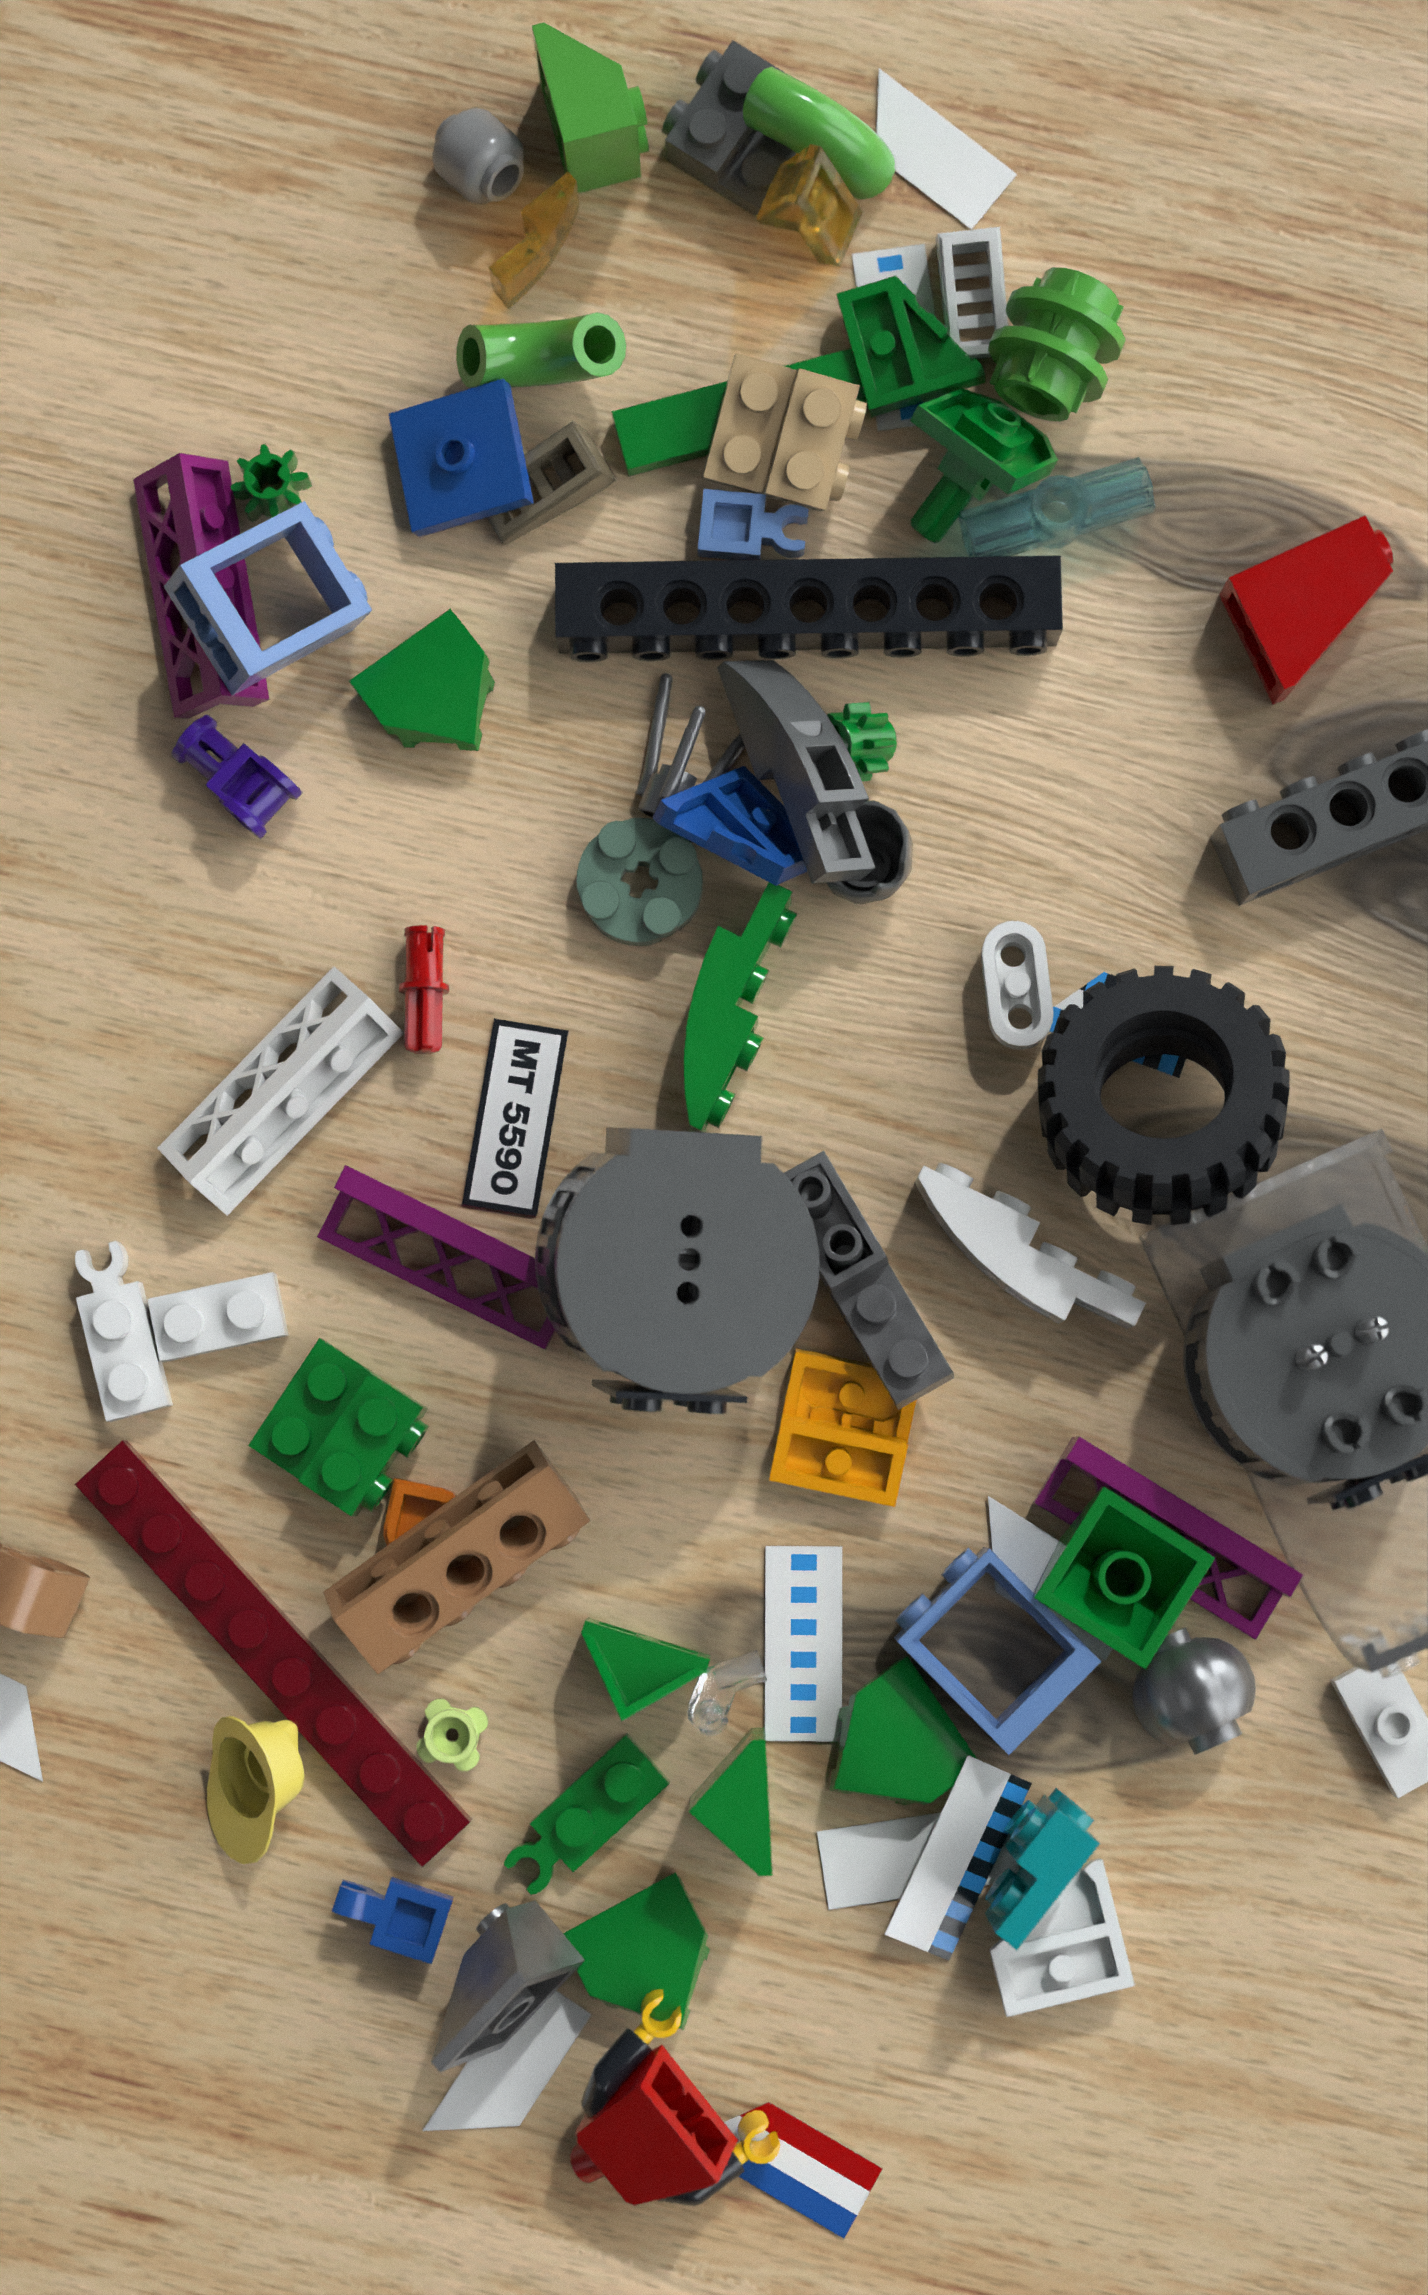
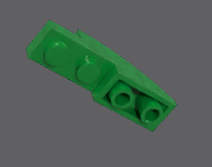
(717, 1029)

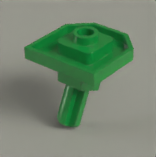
(984, 448)

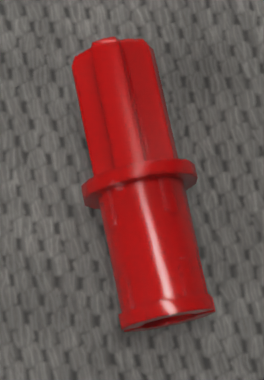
(423, 989)

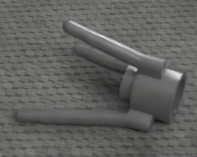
(674, 778)

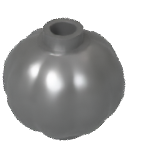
(1194, 1691)

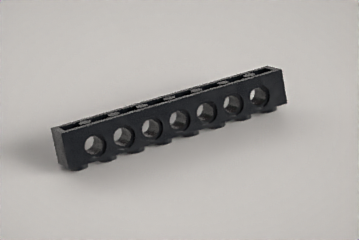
(1025, 582)

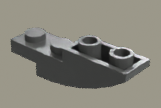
(801, 750)

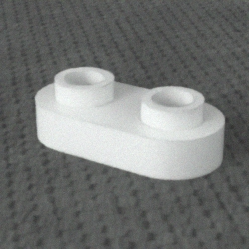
(1018, 986)

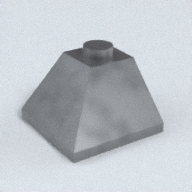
(503, 1982)

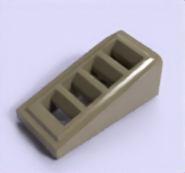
(575, 487)

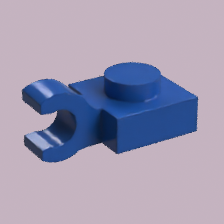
(405, 1919)

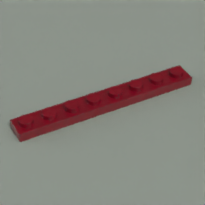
(274, 1652)

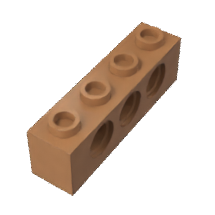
(420, 1558)

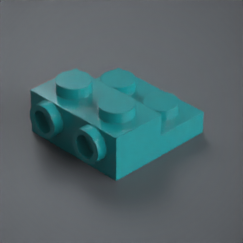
(1051, 1848)

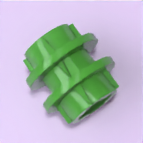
(1056, 344)

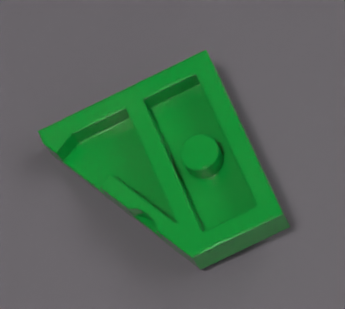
(901, 348)

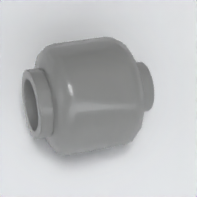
(478, 156)

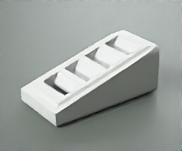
(966, 242)

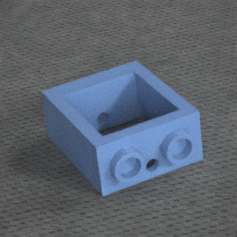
(221, 628)
(1042, 1694)

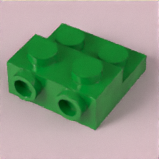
(340, 1429)

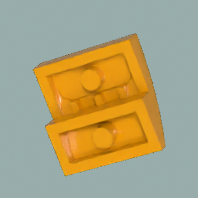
(841, 1430)

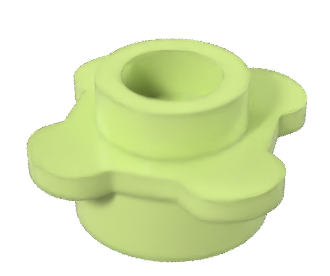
(435, 1742)

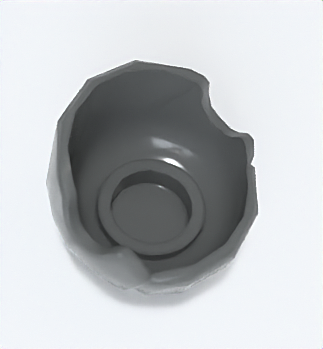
(890, 851)

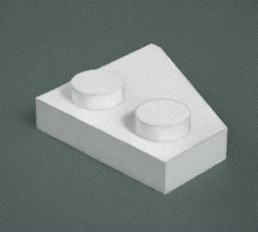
(1070, 1951)

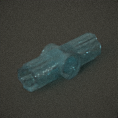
(1093, 498)

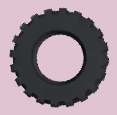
(1167, 1018)

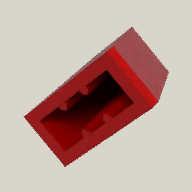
(1304, 600)

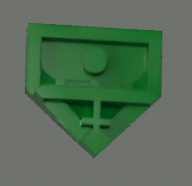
(430, 686)
(897, 1740)
(643, 1947)

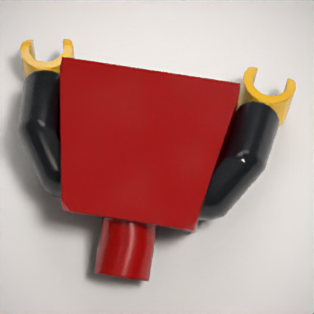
(654, 2128)

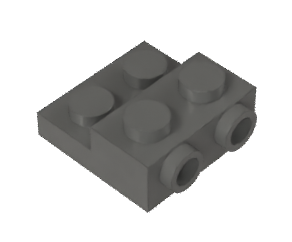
(712, 138)

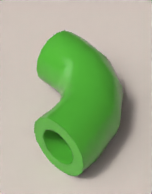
(804, 116)
(541, 351)

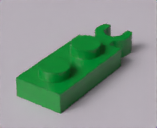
(591, 1810)

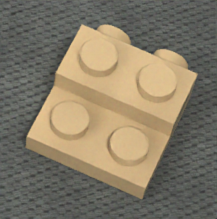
(784, 433)

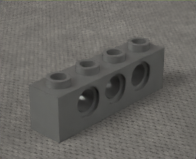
(1261, 867)

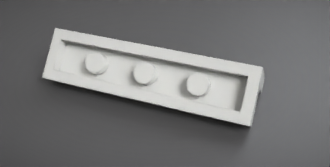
(285, 1095)

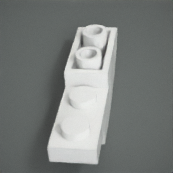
(997, 1241)

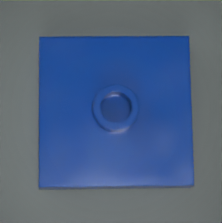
(461, 458)

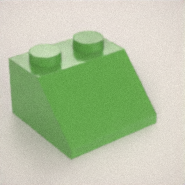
(590, 110)

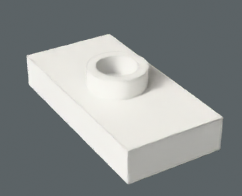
(1389, 1725)

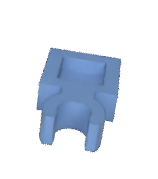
(737, 525)

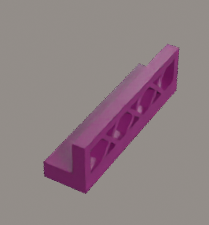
(197, 519)
(443, 1229)
(1186, 1520)

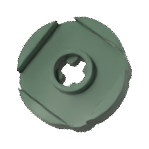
(659, 912)

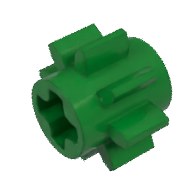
(270, 469)
(867, 737)

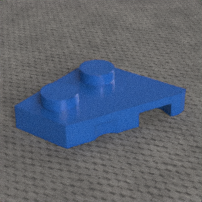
(737, 822)

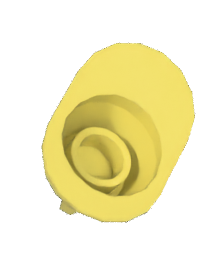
(250, 1781)

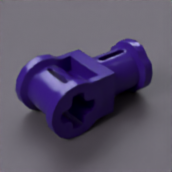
(243, 782)

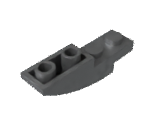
(867, 1288)

